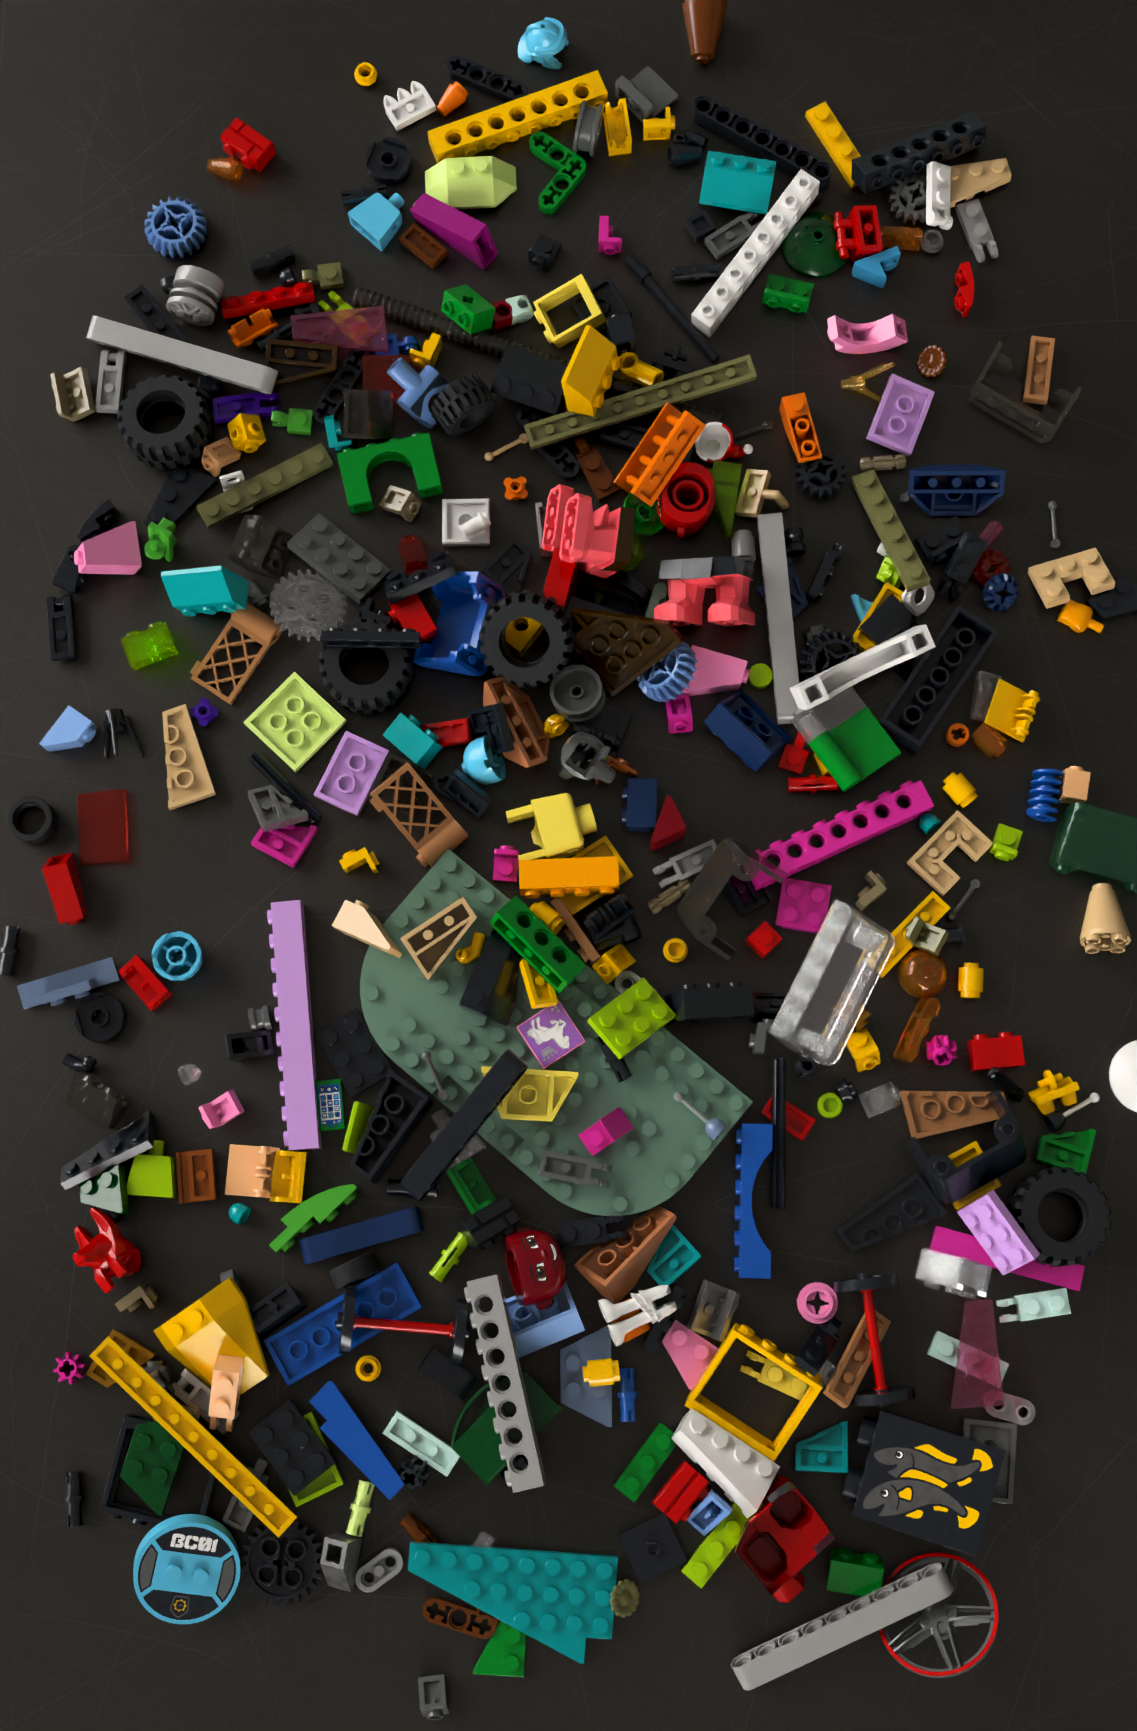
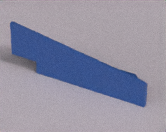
(354, 1440)

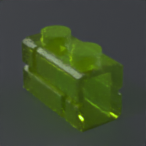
(149, 645)

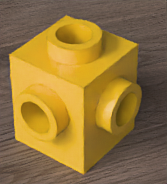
(246, 432)

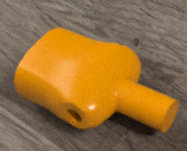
(1078, 617)

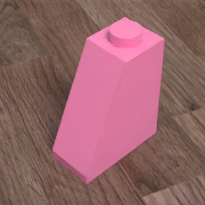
(110, 552)
(716, 673)

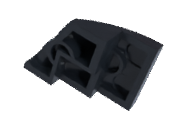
(886, 622)

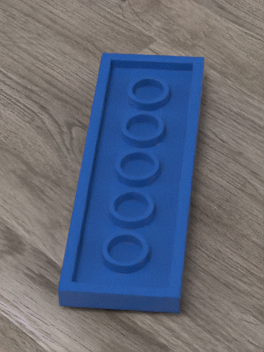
(315, 1338)

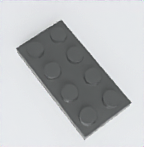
(338, 558)

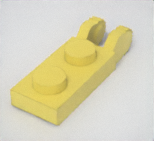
(776, 1377)

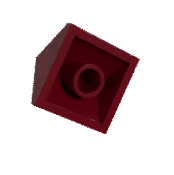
(669, 826)

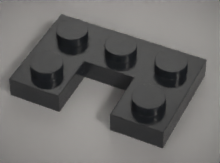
(400, 586)

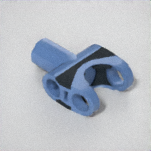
(417, 390)

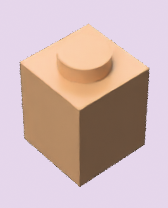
(1074, 785)

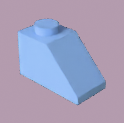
(69, 731)

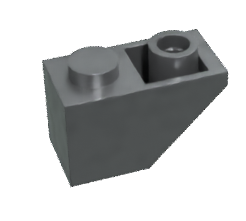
(340, 1560)

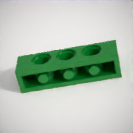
(525, 940)

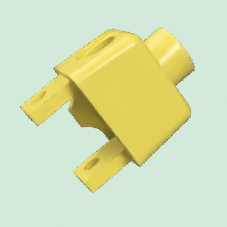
(557, 826)

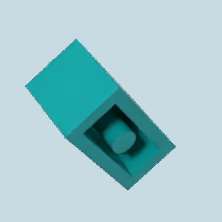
(412, 740)

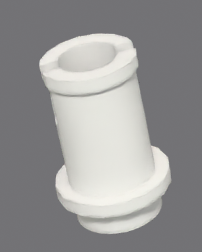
(475, 525)

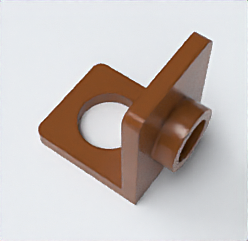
(622, 766)

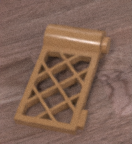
(256, 626)
(434, 843)

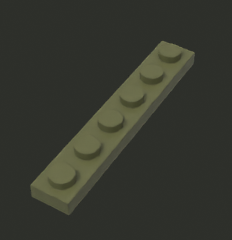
(264, 486)
(890, 530)

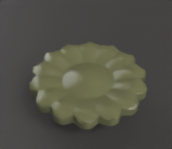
(624, 1598)

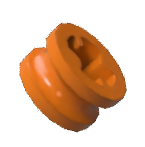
(953, 728)

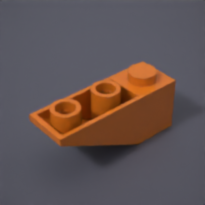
(800, 427)

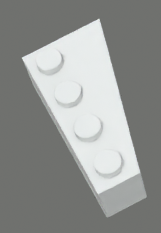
(727, 1461)

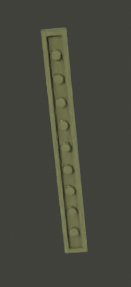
(642, 401)

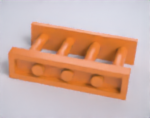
(659, 453)

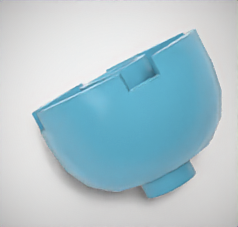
(481, 763)
(177, 956)

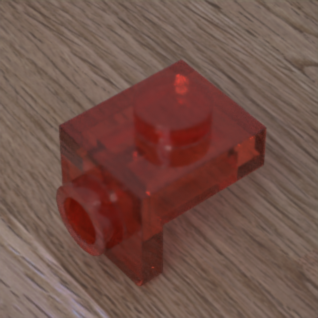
(412, 553)

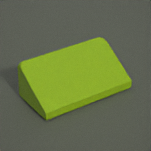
(357, 1126)

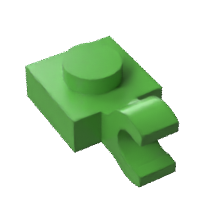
(297, 422)

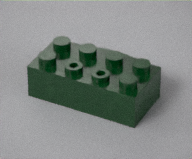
(479, 1442)

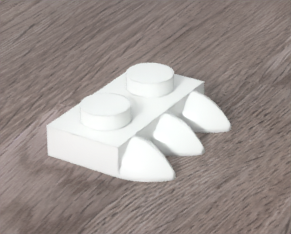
(409, 106)

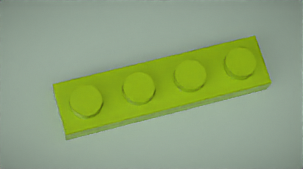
(716, 1546)

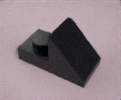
(248, 1045)

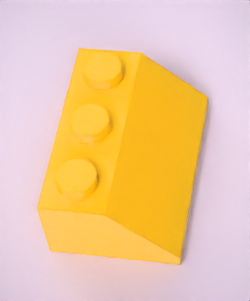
(589, 372)

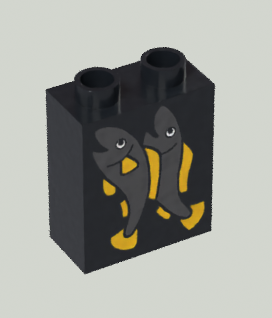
(924, 1481)

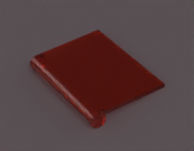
(103, 827)

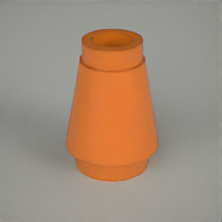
(452, 99)

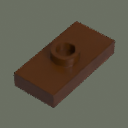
(423, 246)

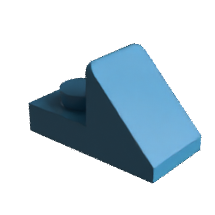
(872, 268)

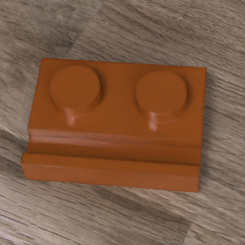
(196, 1176)

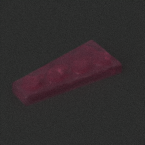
(345, 328)
(977, 1366)

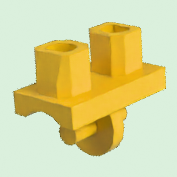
(1051, 1088)

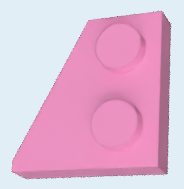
(688, 1351)

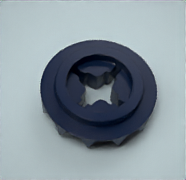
(997, 584)

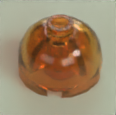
(922, 974)

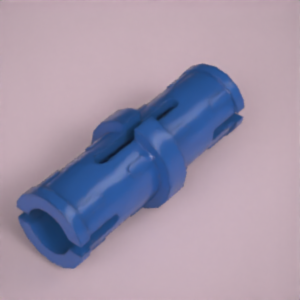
(627, 1394)

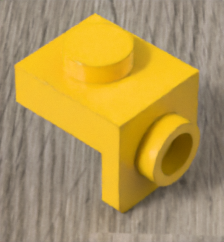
(355, 859)
(863, 1050)

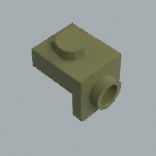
(925, 936)

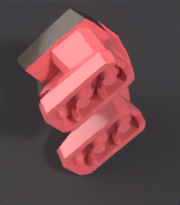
(594, 539)

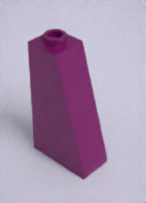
(456, 230)

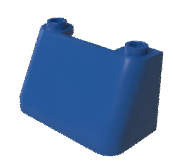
(464, 605)

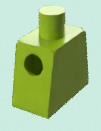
(153, 1174)

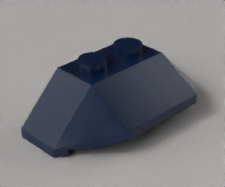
(955, 488)

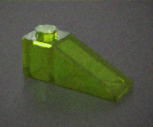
(726, 484)

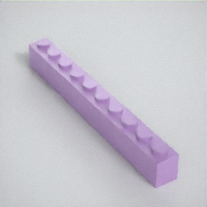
(295, 1024)

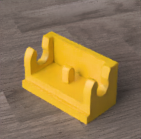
(617, 128)
(288, 1176)

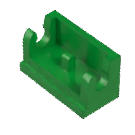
(471, 1185)

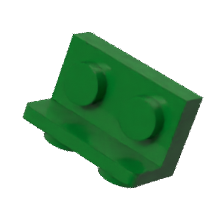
(787, 293)

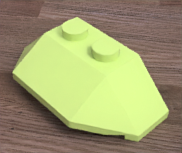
(471, 182)

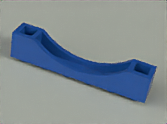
(753, 1255)

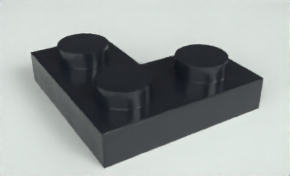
(494, 721)

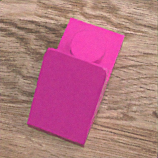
(605, 1131)

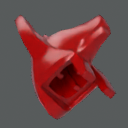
(107, 1252)

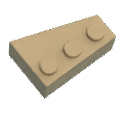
(438, 935)

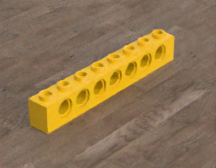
(523, 108)

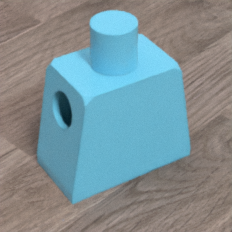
(378, 218)

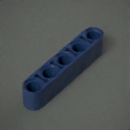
(361, 1235)

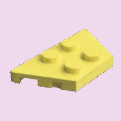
(536, 1095)

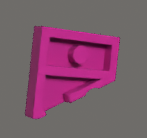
(285, 843)

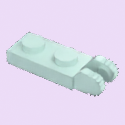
(1036, 1305)

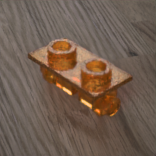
(902, 237)

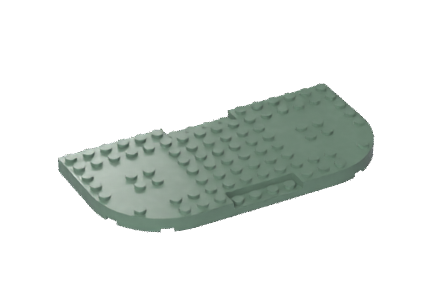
(425, 1015)

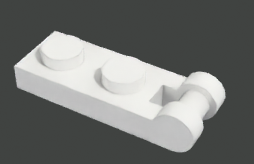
(938, 195)

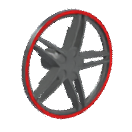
(943, 1619)

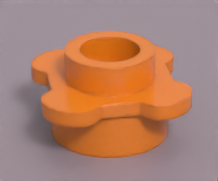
(512, 494)

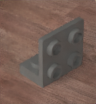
(645, 94)

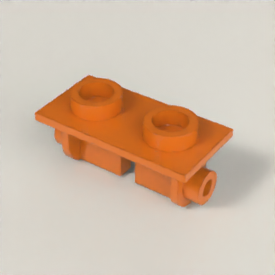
(261, 325)

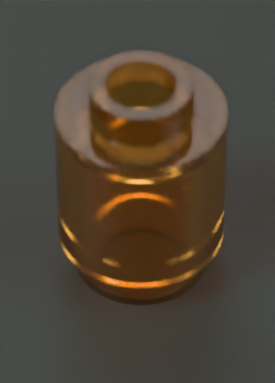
(989, 740)

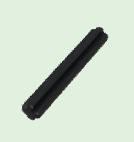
(284, 786)

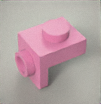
(221, 1109)

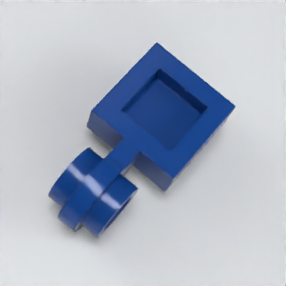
(394, 346)

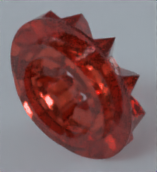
(983, 565)

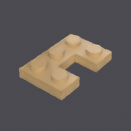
(1051, 575)
(929, 858)

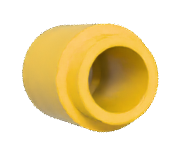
(959, 789)
(548, 915)
(970, 980)
(601, 1372)

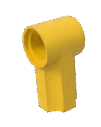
(638, 371)

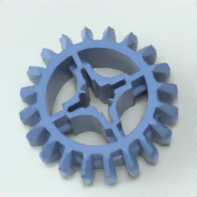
(184, 216)
(669, 674)

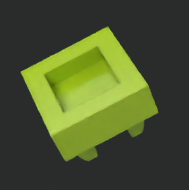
(888, 573)

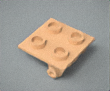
(249, 1170)

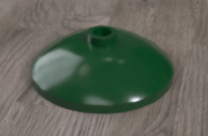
(811, 255)

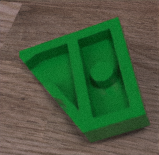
(1066, 1150)
(503, 1653)

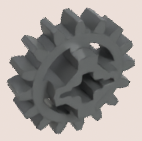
(902, 196)

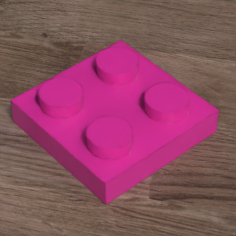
(802, 905)

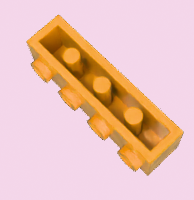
(568, 876)

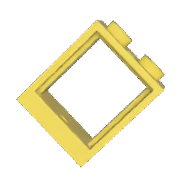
(560, 295)

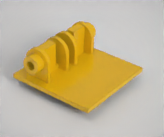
(1012, 710)

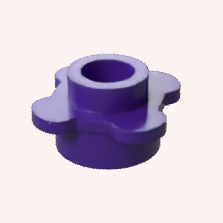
(211, 712)

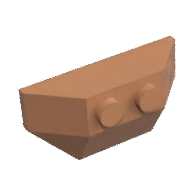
(524, 723)

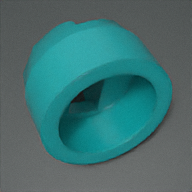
(929, 822)
(239, 1213)

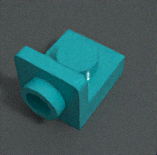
(333, 429)

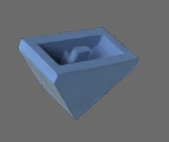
(709, 1512)

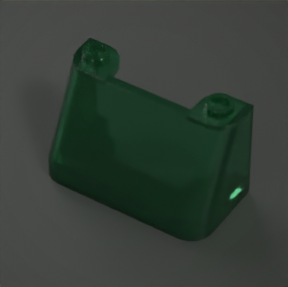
(1097, 844)

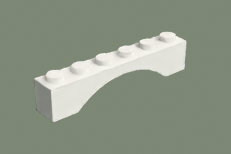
(868, 663)

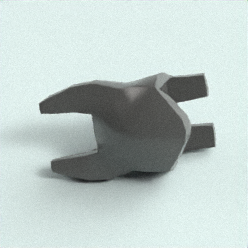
(584, 758)

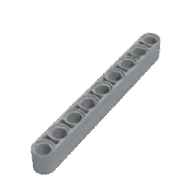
(182, 355)
(778, 614)
(842, 1626)

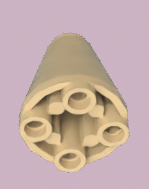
(1104, 922)

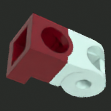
(511, 311)

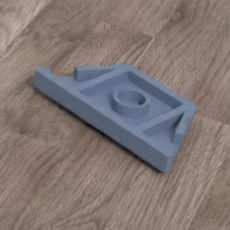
(574, 1392)

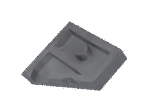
(274, 809)

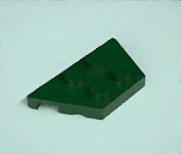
(152, 1464)

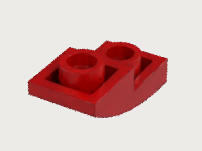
(965, 294)

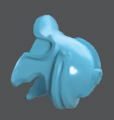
(542, 42)

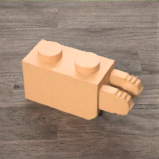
(225, 1390)

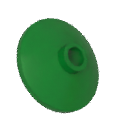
(646, 517)

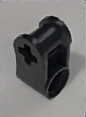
(67, 574)

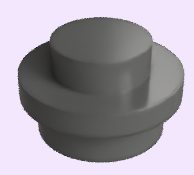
(931, 241)

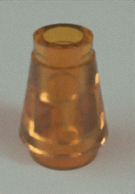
(226, 167)

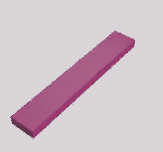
(968, 1247)

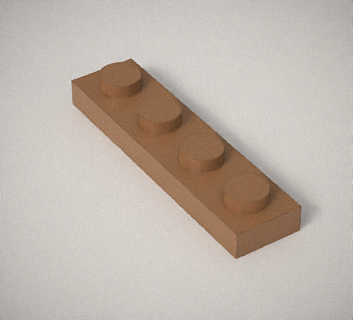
(854, 1363)

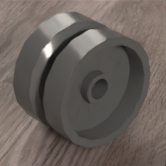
(578, 694)

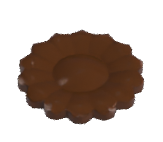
(932, 361)

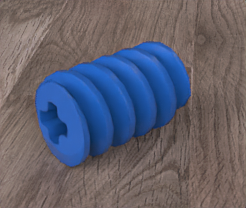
(1042, 794)

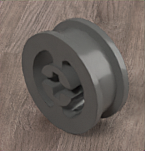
(588, 128)

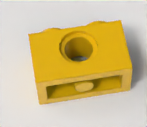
(521, 641)

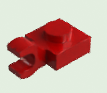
(794, 756)

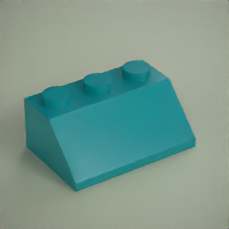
(737, 182)
(205, 590)

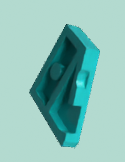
(672, 1258)
(824, 1451)

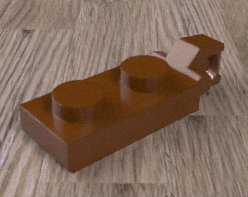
(595, 470)

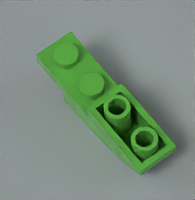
(320, 1206)

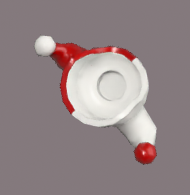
(717, 444)

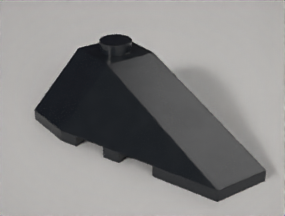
(494, 981)

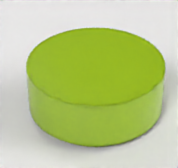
(760, 675)
(829, 1105)

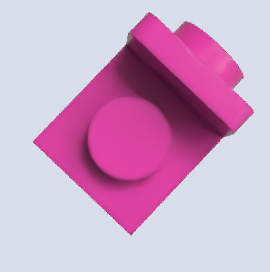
(607, 243)
(679, 714)
(506, 864)

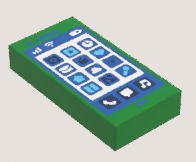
(330, 1105)

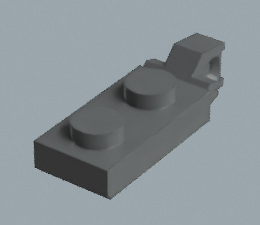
(237, 1513)

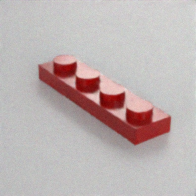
(274, 299)

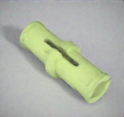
(360, 1508)

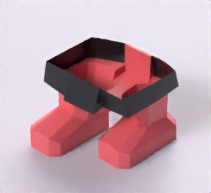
(687, 587)

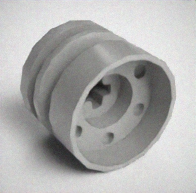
(195, 295)

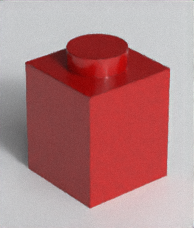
(763, 940)

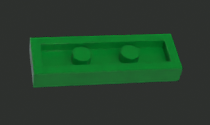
(646, 1462)

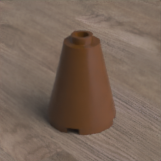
(703, 27)

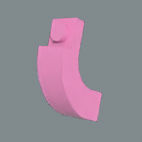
(867, 337)

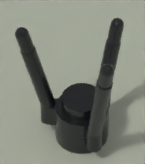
(115, 723)

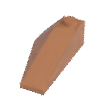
(621, 1261)

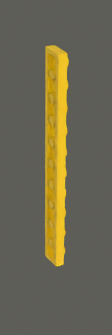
(193, 1436)

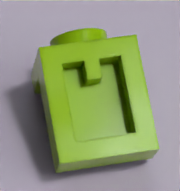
(1005, 842)

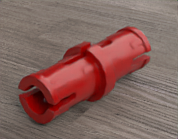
(812, 784)

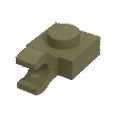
(328, 276)

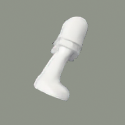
(643, 1300)

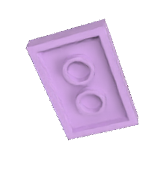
(900, 415)
(351, 773)
(998, 1233)

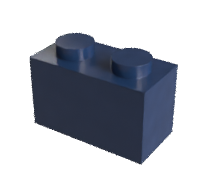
(641, 805)

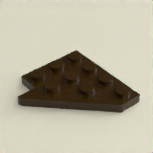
(621, 645)

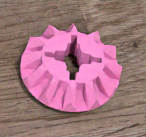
(825, 1294)

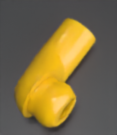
(473, 951)

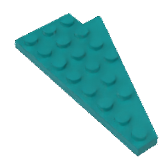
(538, 1592)

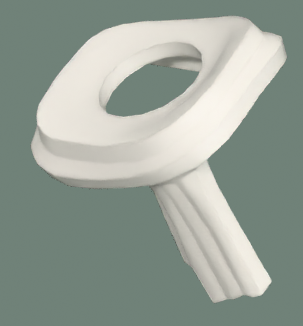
(908, 600)

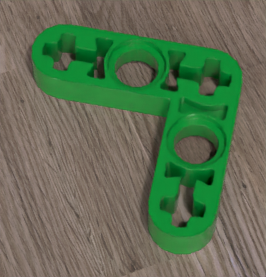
(563, 167)

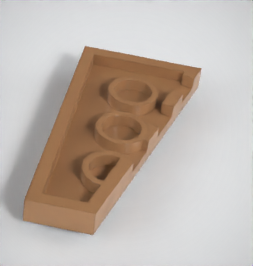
(943, 1111)

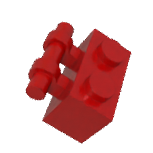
(862, 231)

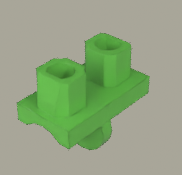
(161, 540)

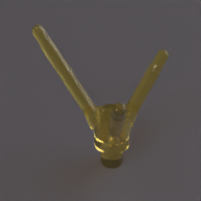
(858, 382)

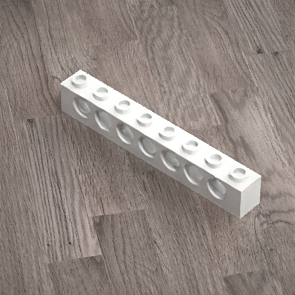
(755, 253)

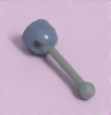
(713, 1127)

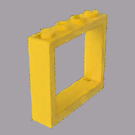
(732, 1424)

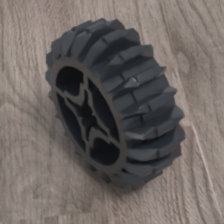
(825, 654)

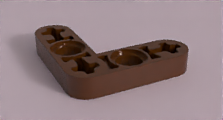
(480, 1615)

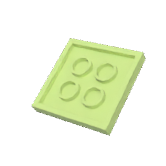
(295, 722)

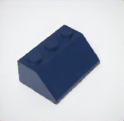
(747, 730)

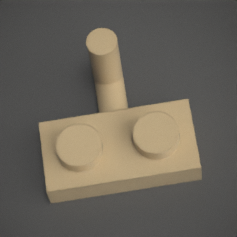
(755, 491)

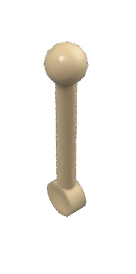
(522, 439)

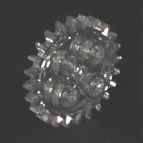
(307, 605)

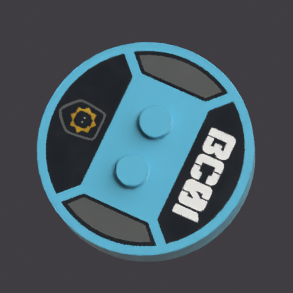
(186, 1569)

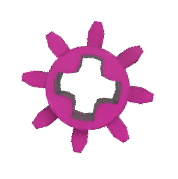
(941, 1050)
(69, 1360)

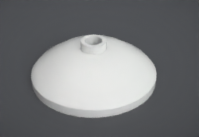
(1124, 1075)

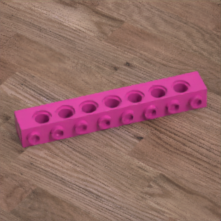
(912, 793)

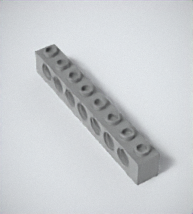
(519, 1478)

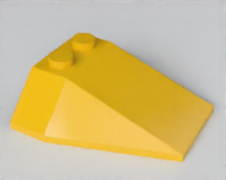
(215, 1326)

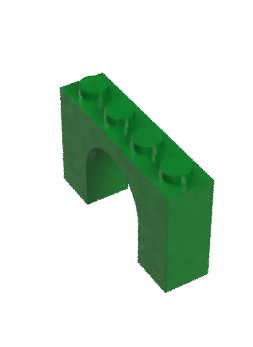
(359, 463)

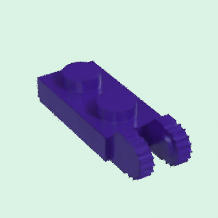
(229, 407)

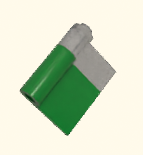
(846, 738)

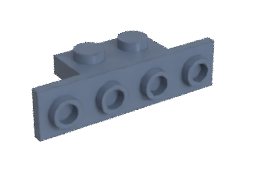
(68, 983)

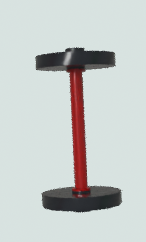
(457, 1330)
(882, 1395)

